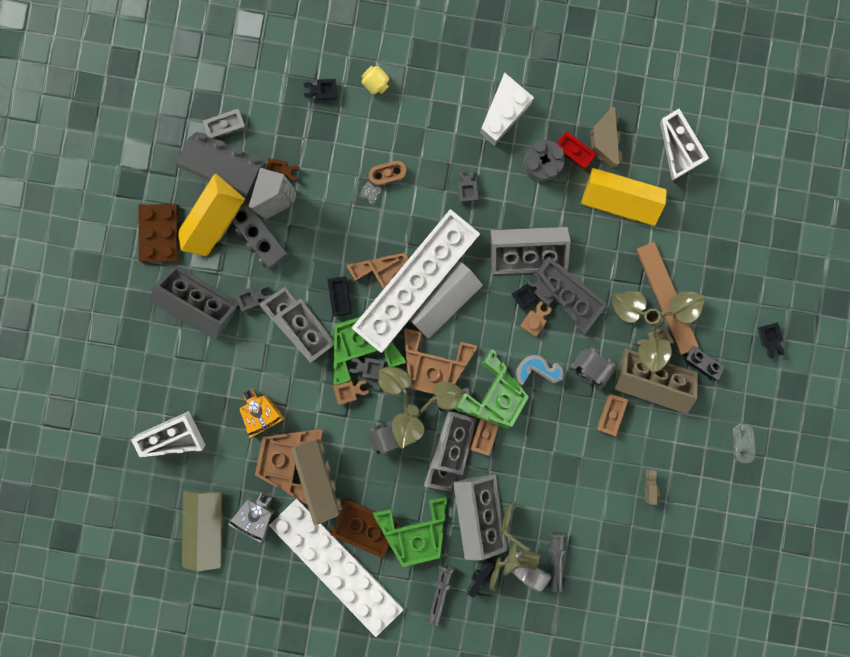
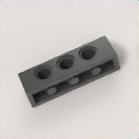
(275, 254)

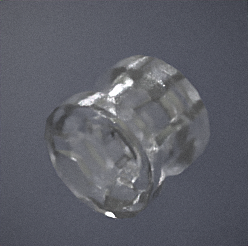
(370, 192)

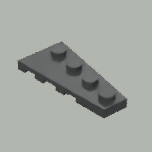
(573, 296)

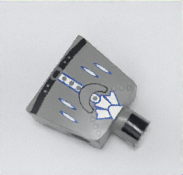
(254, 517)

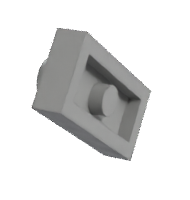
(224, 124)

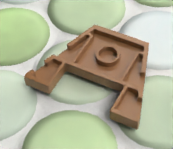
(383, 268)
(430, 370)
(277, 462)

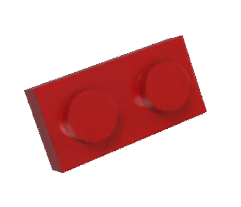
(576, 150)

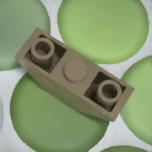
(606, 138)

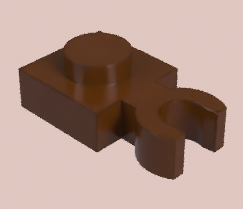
(281, 167)

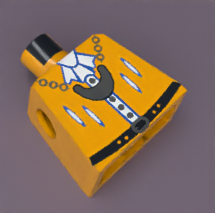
(259, 413)

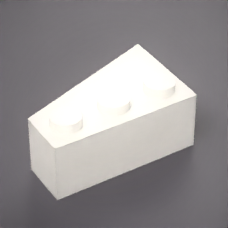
(505, 109)
(681, 145)
(172, 436)

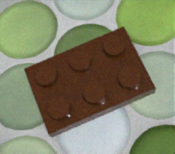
(158, 233)
(358, 527)

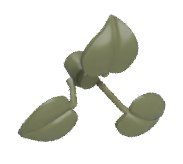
(657, 352)
(407, 426)
(524, 559)

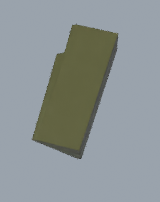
(202, 530)

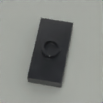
(339, 296)
(479, 577)

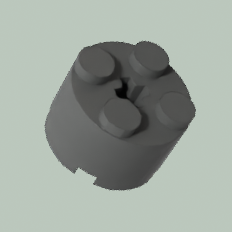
(554, 161)
(593, 368)
(382, 438)

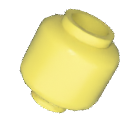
(375, 80)

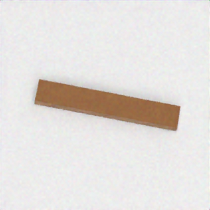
(664, 292)

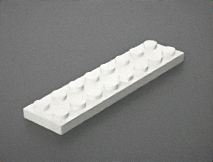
(415, 281)
(337, 568)

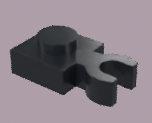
(325, 89)
(770, 336)

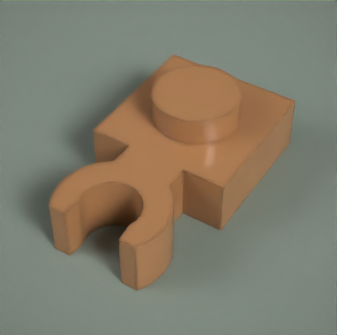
(534, 321)
(347, 392)

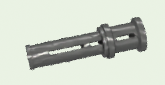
(557, 552)
(442, 586)

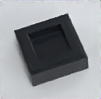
(524, 296)

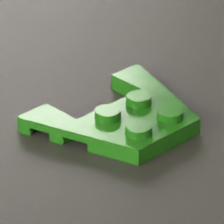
(351, 345)
(503, 399)
(417, 541)

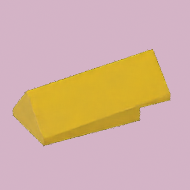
(624, 197)
(210, 217)

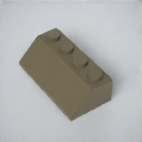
(669, 387)
(316, 481)

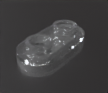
(743, 443)

